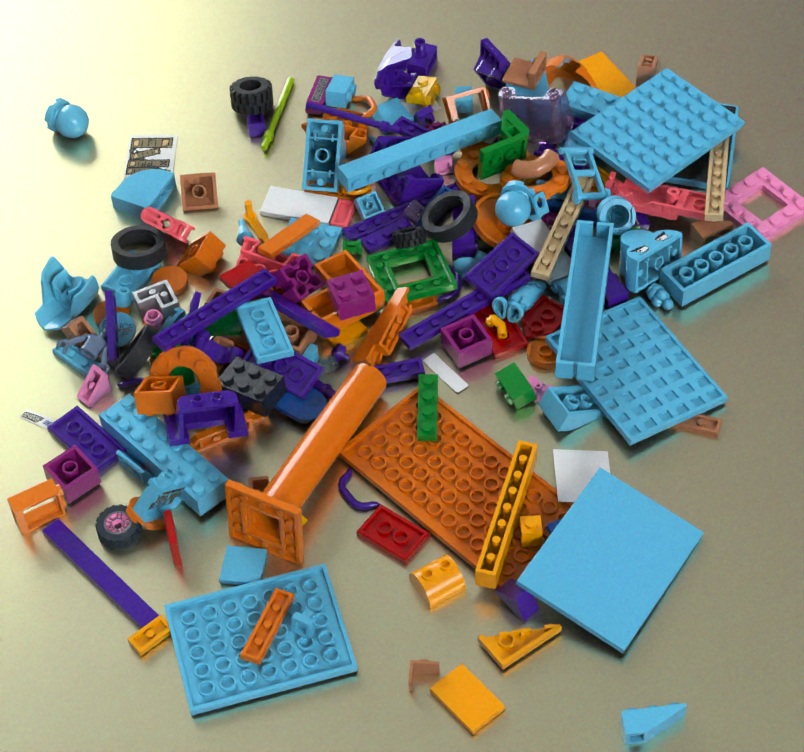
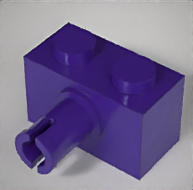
(423, 58)

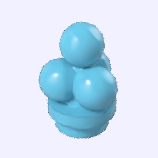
(659, 296)

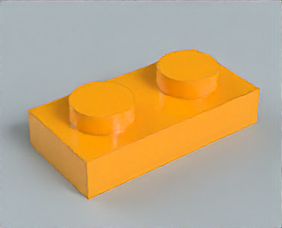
(150, 635)

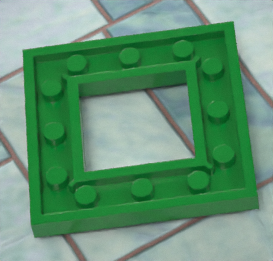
(440, 282)

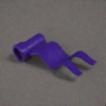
(216, 352)

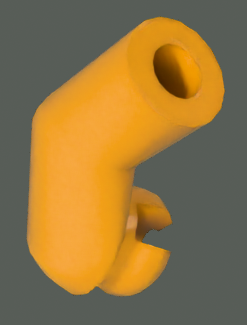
(495, 321)

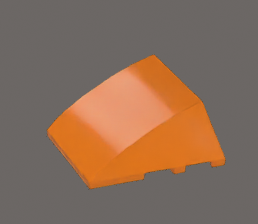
(355, 132)

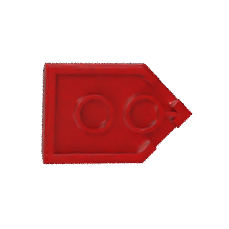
(542, 318)

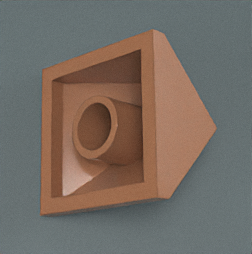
(199, 191)

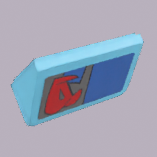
(134, 467)

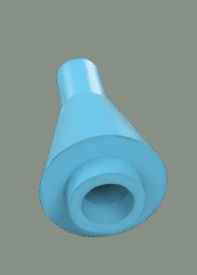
(243, 231)

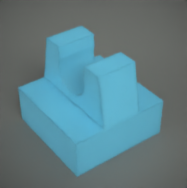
(303, 624)

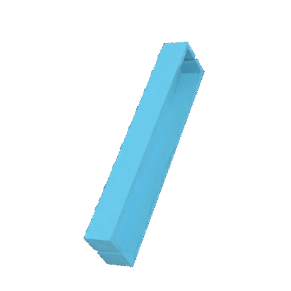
(584, 301)

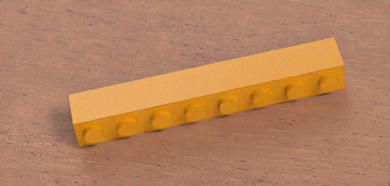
(506, 515)

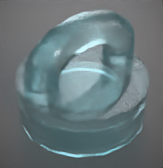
(329, 363)

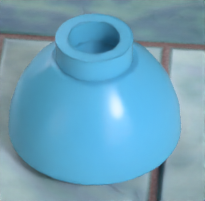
(464, 265)

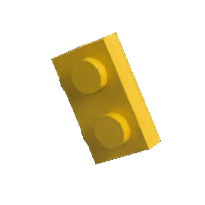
(424, 91)

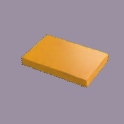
(467, 699)

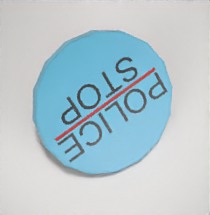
(126, 328)

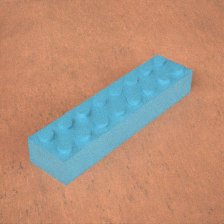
(148, 443)

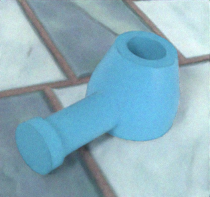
(123, 297)

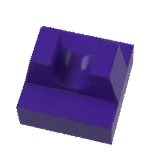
(425, 113)

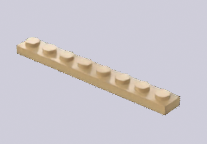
(716, 182)
(560, 232)

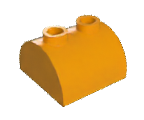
(438, 581)

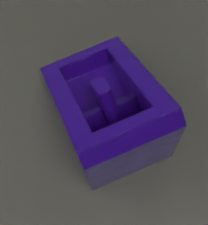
(518, 599)

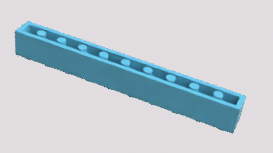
(419, 150)

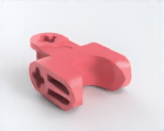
(156, 219)

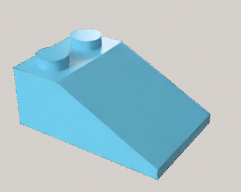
(569, 407)

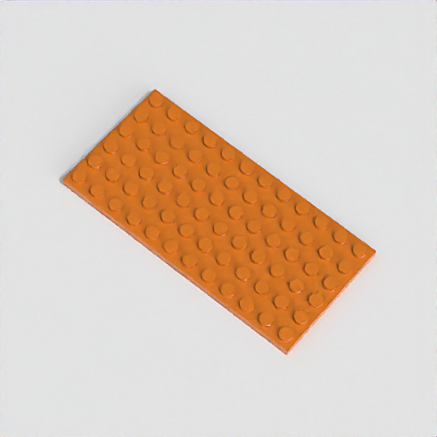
(450, 481)

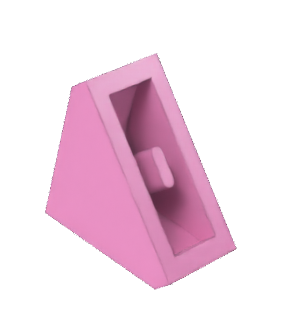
(94, 386)

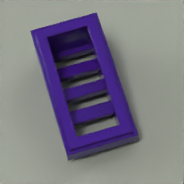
(256, 125)

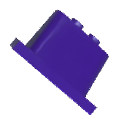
(205, 411)

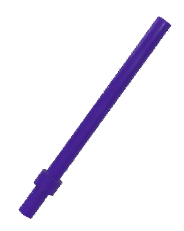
(383, 125)

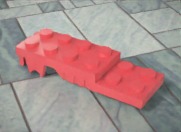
(662, 201)

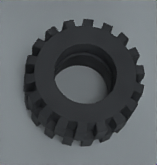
(251, 95)

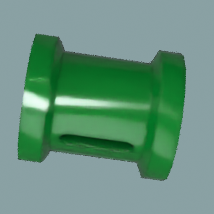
(352, 246)

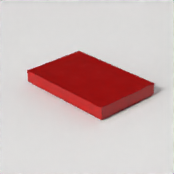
(393, 534)

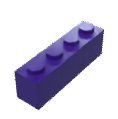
(465, 245)

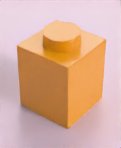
(531, 531)

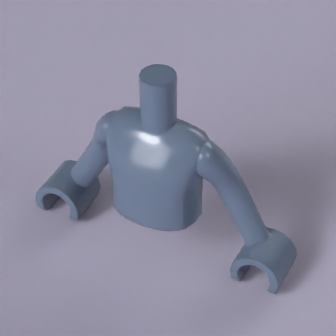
(91, 349)

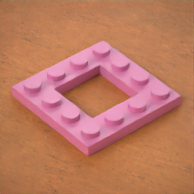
(778, 190)

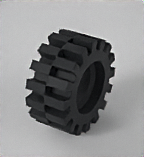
(409, 237)

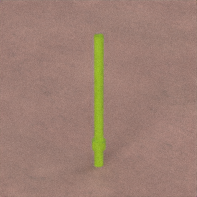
(269, 134)

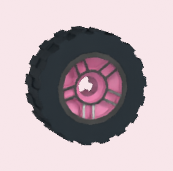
(116, 528)

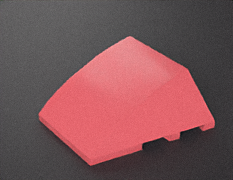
(250, 252)

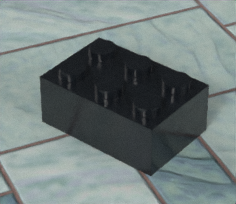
(255, 386)

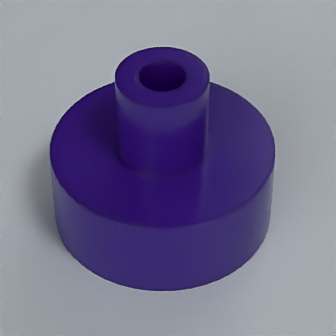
(339, 352)

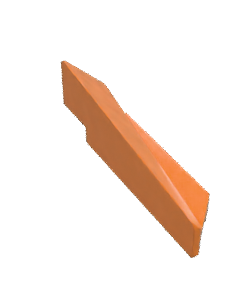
(386, 330)
(218, 434)

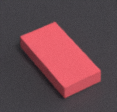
(343, 213)

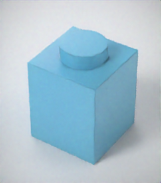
(464, 104)

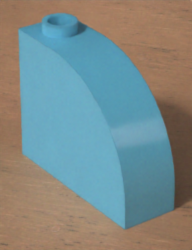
(143, 190)

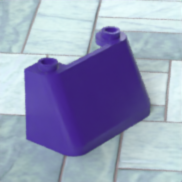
(409, 183)

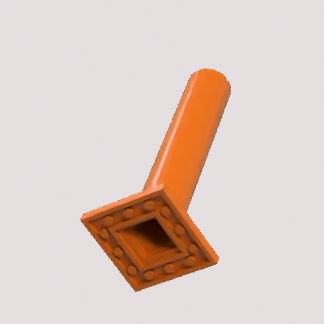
(275, 516)

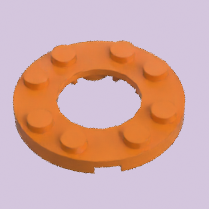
(467, 182)
(558, 183)
(190, 358)

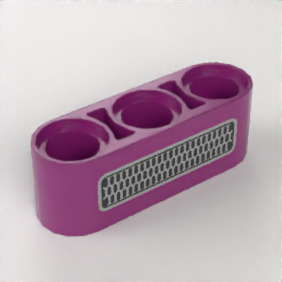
(318, 93)

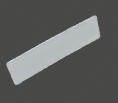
(445, 373)

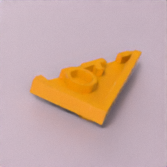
(513, 645)

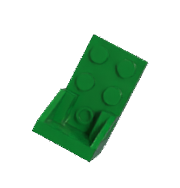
(511, 146)

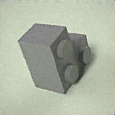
(158, 297)

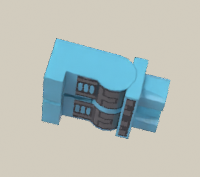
(159, 495)

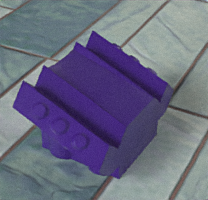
(491, 65)

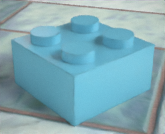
(368, 205)

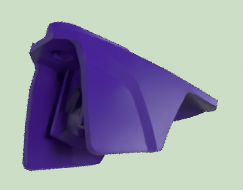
(391, 75)

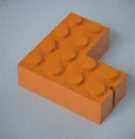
(320, 303)

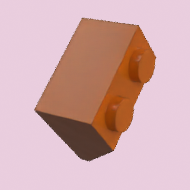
(202, 255)

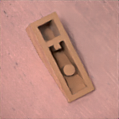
(646, 68)

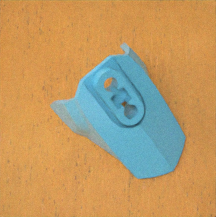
(63, 295)

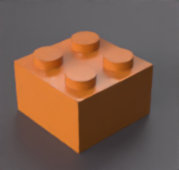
(159, 395)

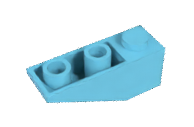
(648, 722)

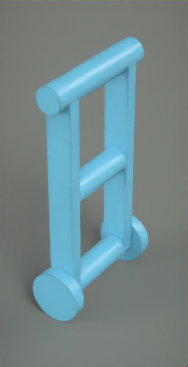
(577, 194)

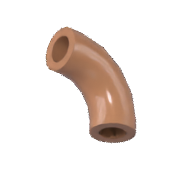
(535, 167)

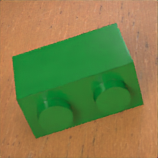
(515, 386)

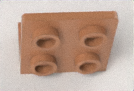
(526, 73)

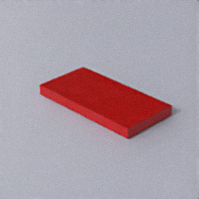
(512, 343)

